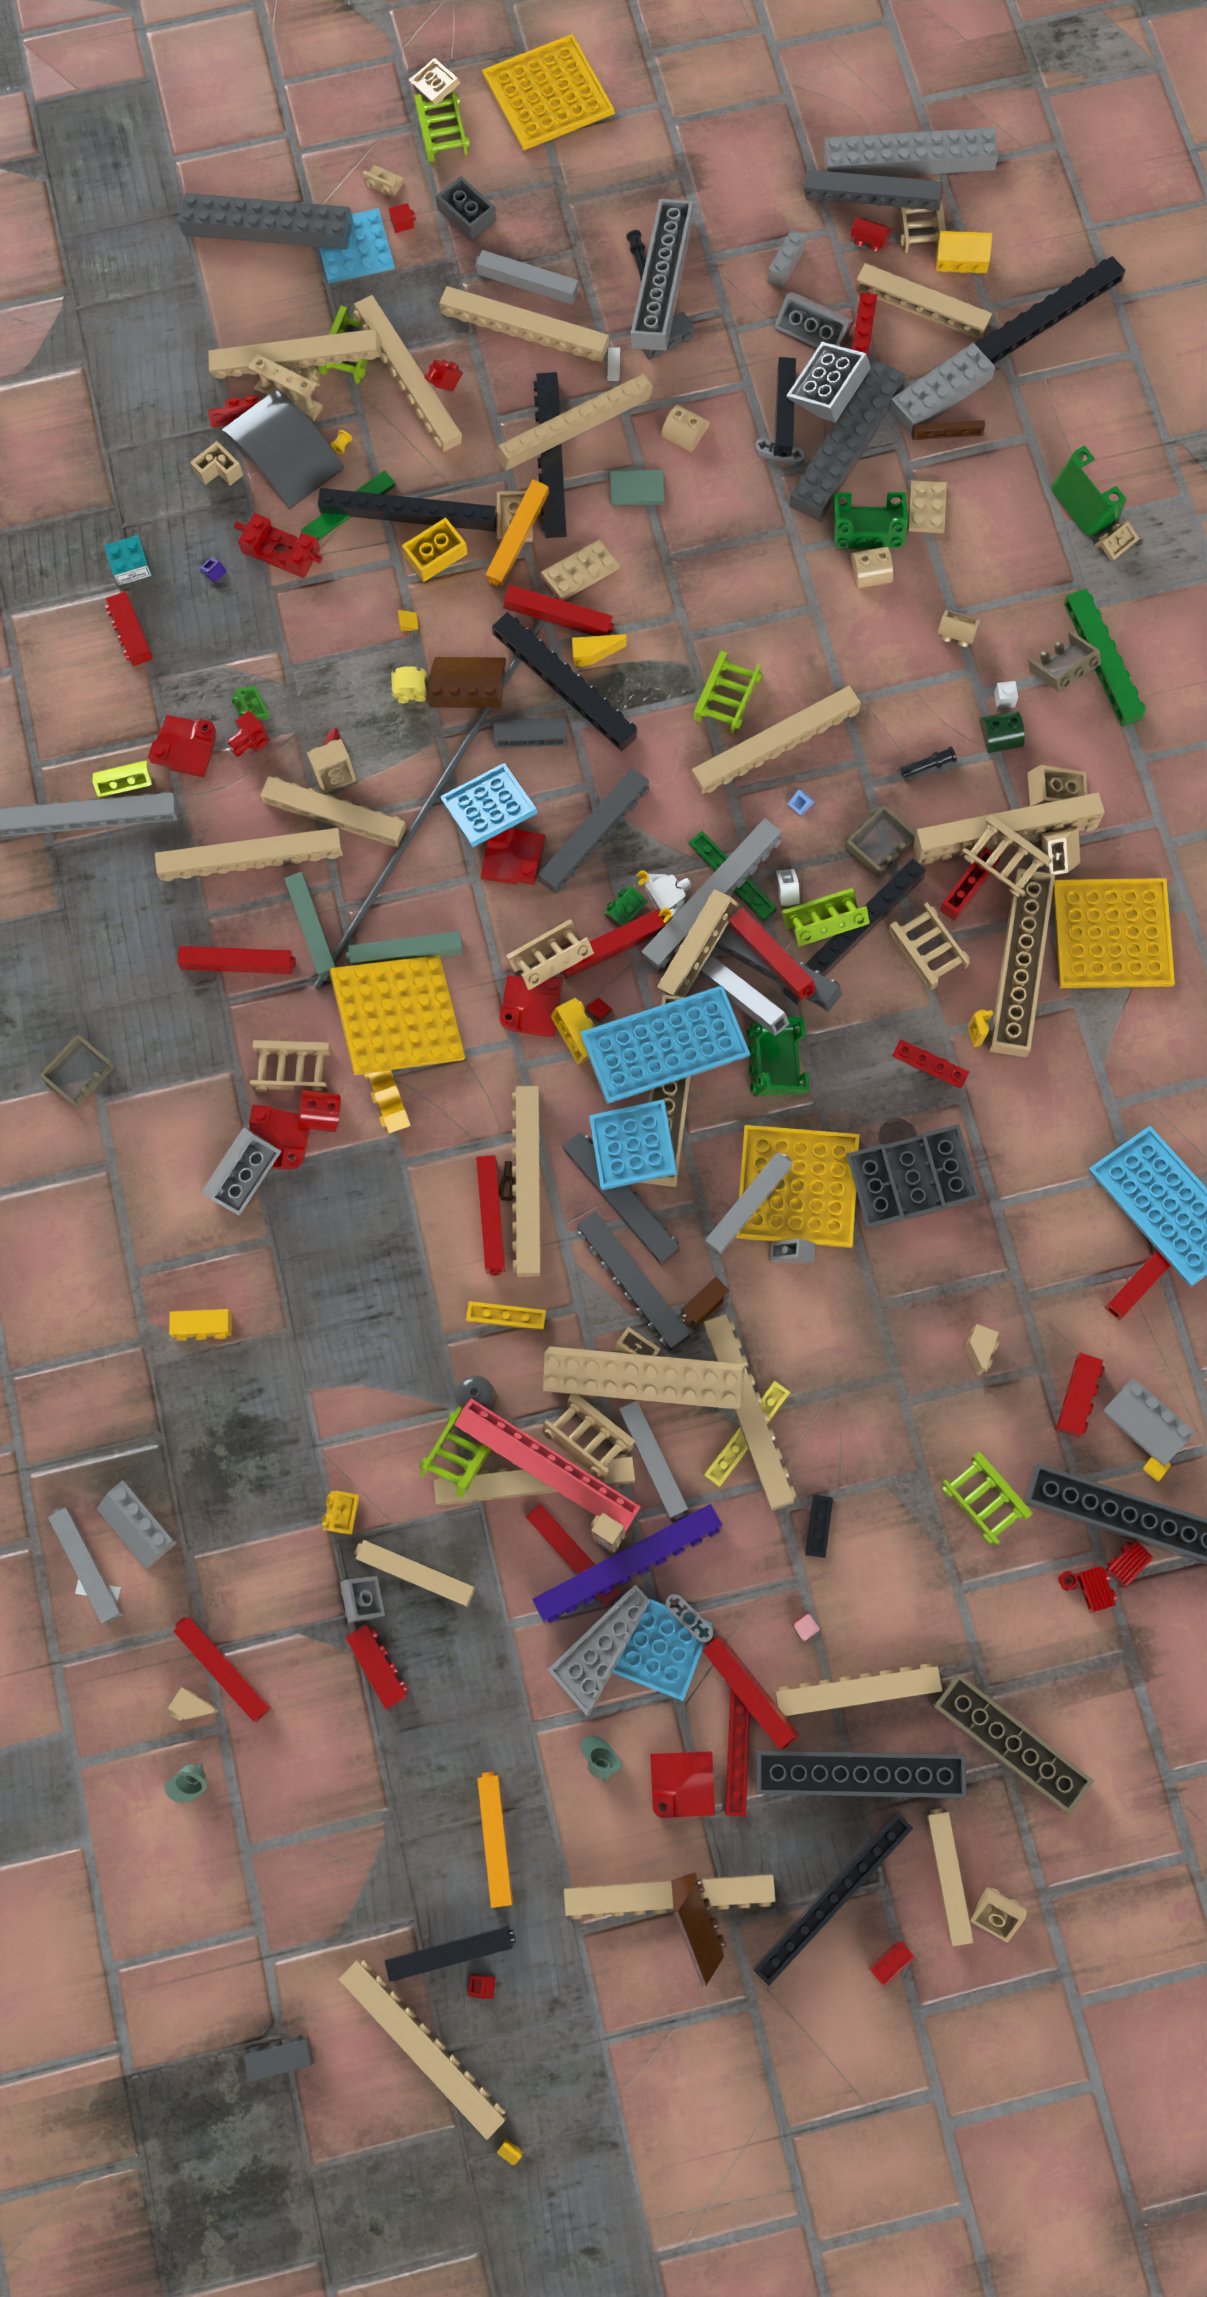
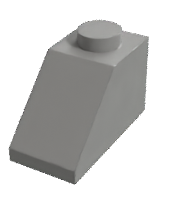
(792, 1251)

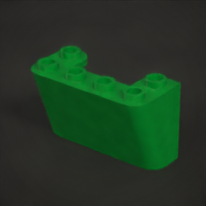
(1082, 499)
(870, 525)
(775, 1060)

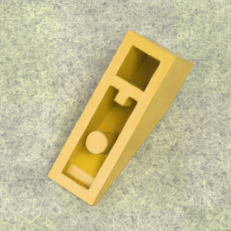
(595, 648)

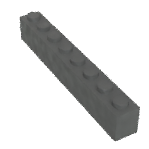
(873, 190)
(594, 831)
(826, 991)
(624, 1202)
(633, 1281)

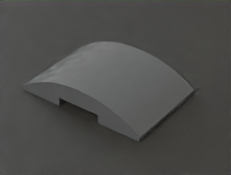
(284, 447)
(913, 1177)

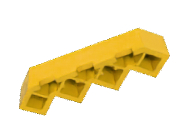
(389, 1100)

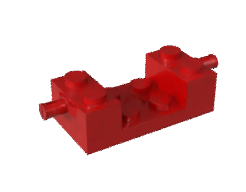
(262, 540)

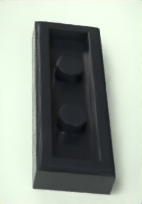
(819, 1526)

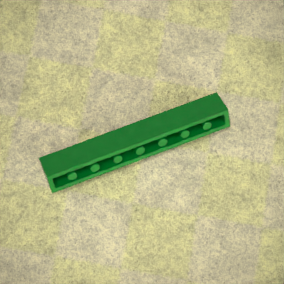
(1111, 671)

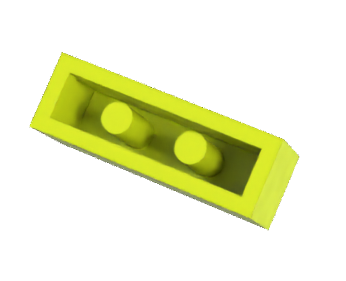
(122, 779)

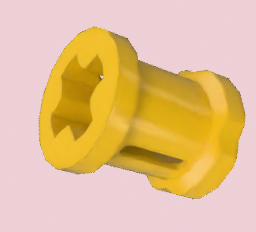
(341, 441)

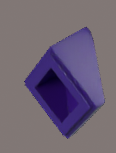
(213, 569)

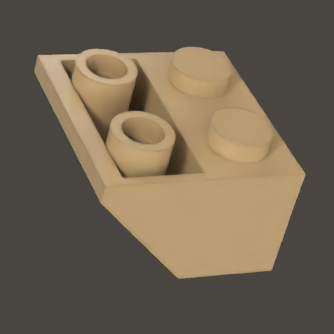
(1062, 848)
(634, 1343)
(980, 1346)

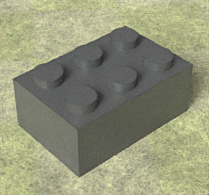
(466, 208)

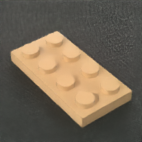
(580, 570)

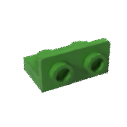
(250, 699)

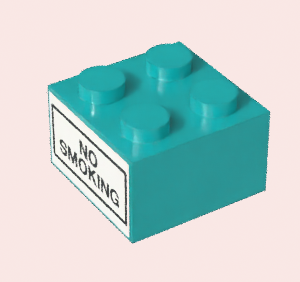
(127, 560)

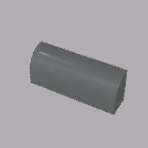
(530, 732)

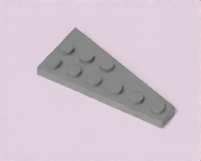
(591, 1660)

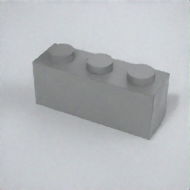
(786, 258)

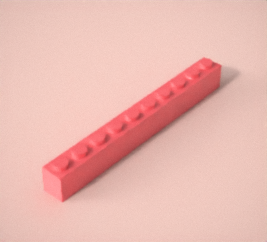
(545, 1464)

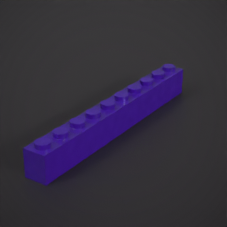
(627, 1563)

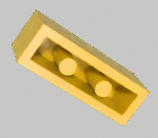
(200, 1324)

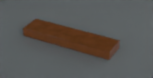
(948, 430)

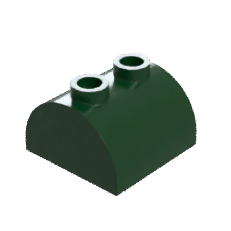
(1002, 731)

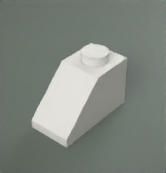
(788, 887)

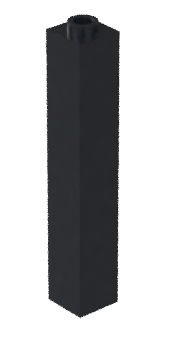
(784, 407)
(449, 1953)

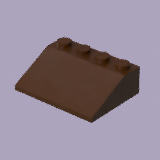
(466, 682)
(697, 1925)

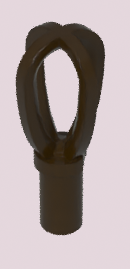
(506, 1176)

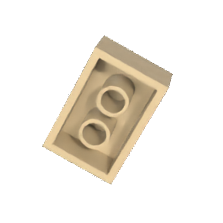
(331, 766)

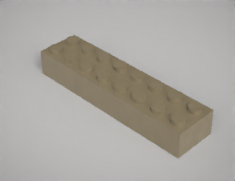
(1012, 1744)

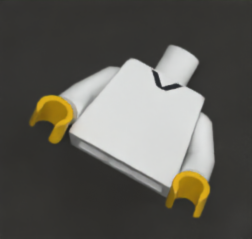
(665, 892)

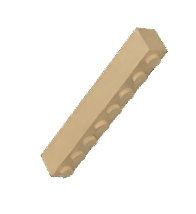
(924, 301)
(334, 811)
(858, 1691)

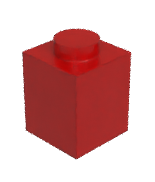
(402, 218)

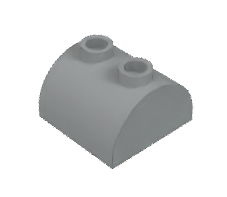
(362, 1599)

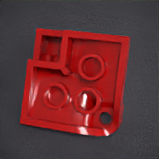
(184, 745)
(513, 857)
(531, 1007)
(281, 1131)
(683, 1784)

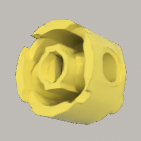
(409, 684)

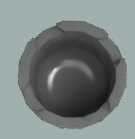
(478, 1389)

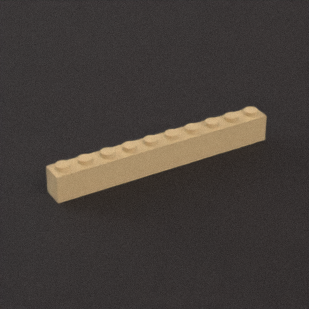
(524, 324)
(297, 352)
(408, 375)
(574, 422)
(775, 740)
(248, 854)
(527, 1181)
(752, 1419)
(520, 1483)
(658, 1896)
(423, 2048)

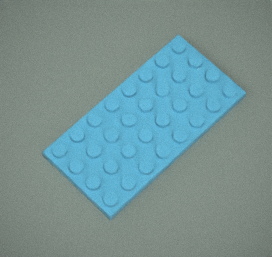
(664, 1044)
(1160, 1200)

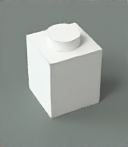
(1006, 695)

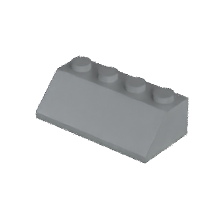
(812, 322)
(241, 1171)
(1148, 1421)
(135, 1524)

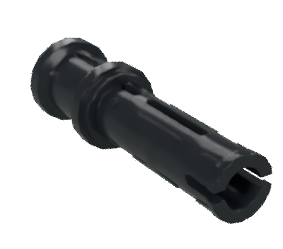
(637, 249)
(937, 759)

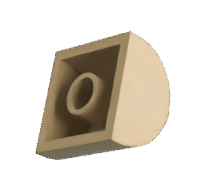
(684, 428)
(872, 567)
(958, 628)
(998, 1914)

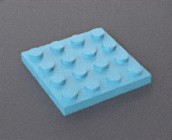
(366, 252)
(488, 805)
(633, 1144)
(662, 1652)

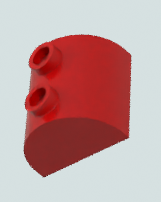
(870, 233)
(319, 1110)

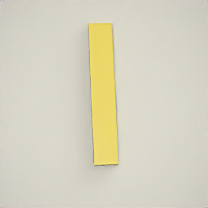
(737, 1445)

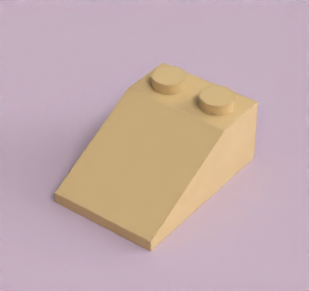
(1055, 784)

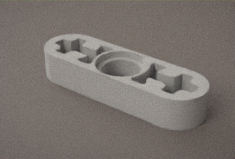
(770, 455)
(682, 1602)

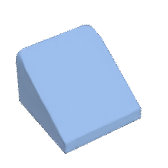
(801, 802)

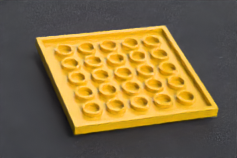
(548, 92)
(1113, 933)
(396, 1014)
(815, 1195)

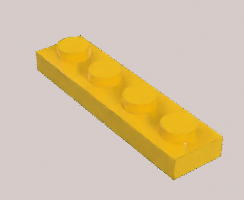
(506, 1315)

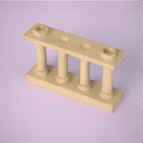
(936, 223)
(291, 384)
(1009, 837)
(545, 944)
(920, 963)
(282, 1049)
(600, 1423)

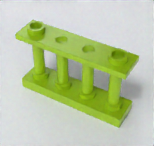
(429, 134)
(342, 320)
(715, 678)
(821, 908)
(470, 1466)
(1006, 1495)

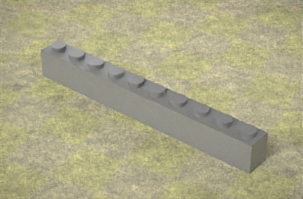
(88, 814)
(725, 880)

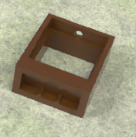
(704, 1303)

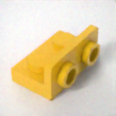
(978, 1026)
(340, 1512)

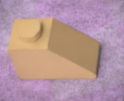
(189, 1706)

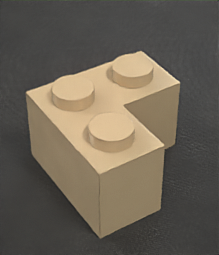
(216, 462)

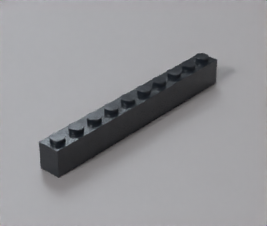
(1051, 310)
(551, 460)
(407, 509)
(564, 681)
(877, 909)
(832, 1898)

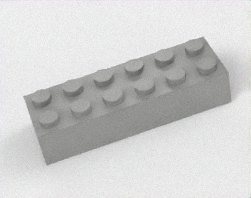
(942, 388)

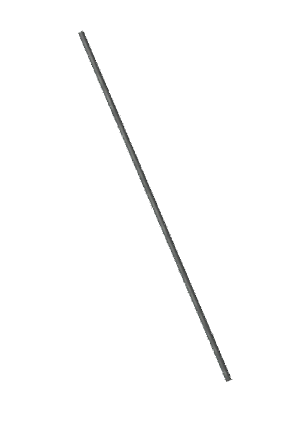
(421, 816)

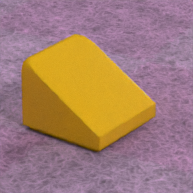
(408, 621)
(1155, 1469)
(510, 2152)

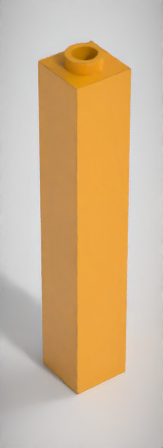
(517, 533)
(495, 1840)

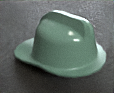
(600, 1757)
(187, 1783)

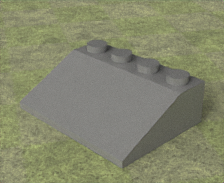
(829, 380)

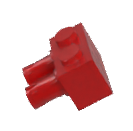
(250, 735)

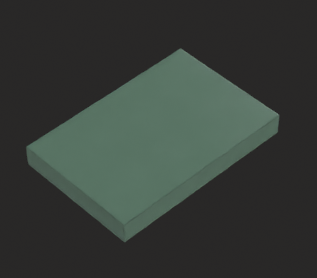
(637, 487)

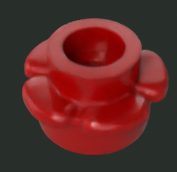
(1073, 1580)

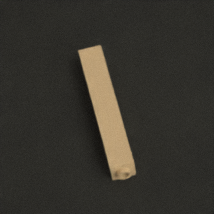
(414, 1573)
(949, 1877)

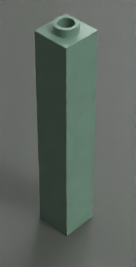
(310, 925)
(440, 944)

